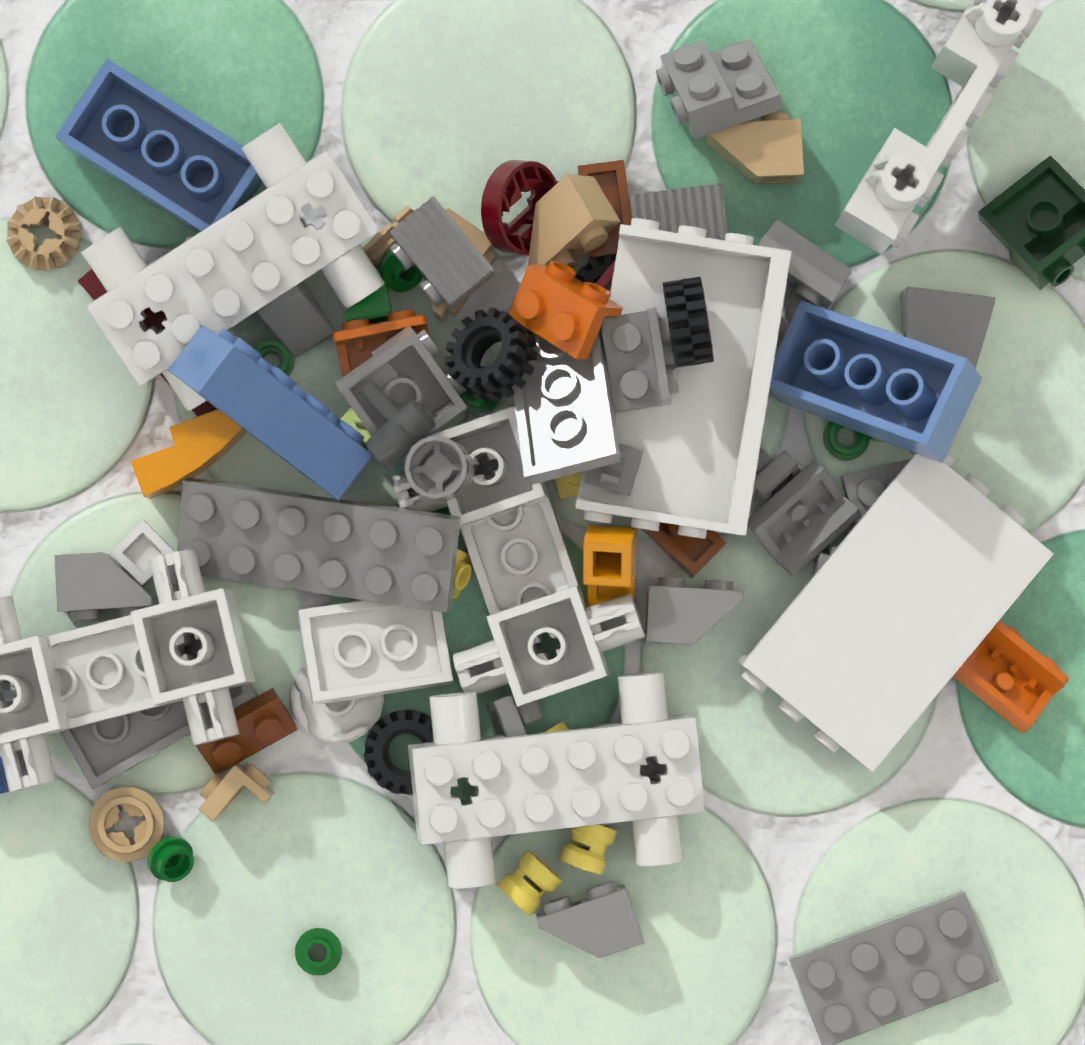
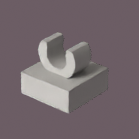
(773, 474)
(617, 476)
(509, 719)

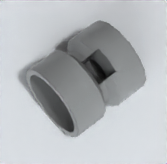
(439, 468)

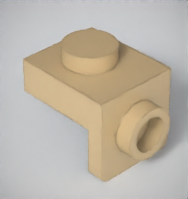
(222, 791)

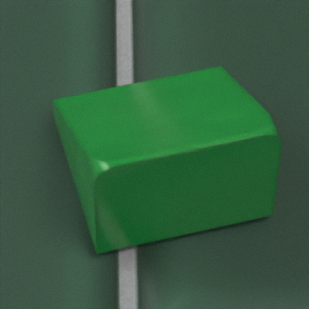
(372, 308)

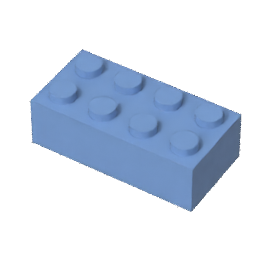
(158, 149)
(873, 381)
(272, 409)

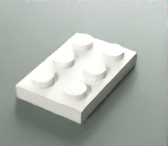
(372, 650)

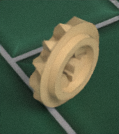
(51, 253)
(107, 813)

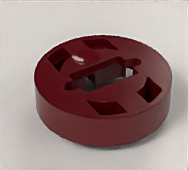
(502, 192)

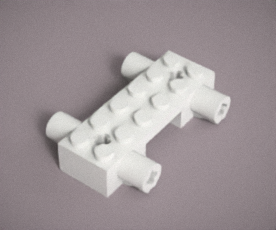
(906, 170)
(234, 262)
(523, 575)
(122, 669)
(556, 779)

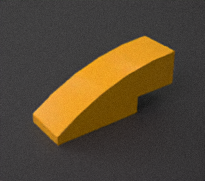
(196, 447)

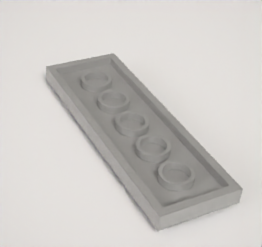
(320, 544)

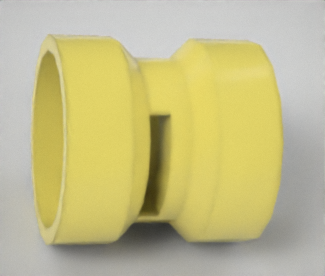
(591, 859)
(521, 890)

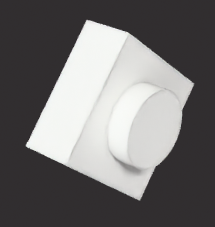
(138, 548)

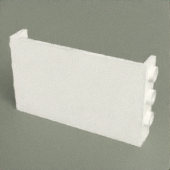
(708, 440)
(896, 609)

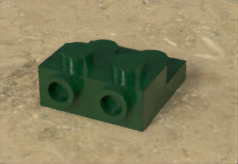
(1040, 223)

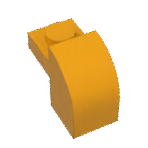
(609, 562)

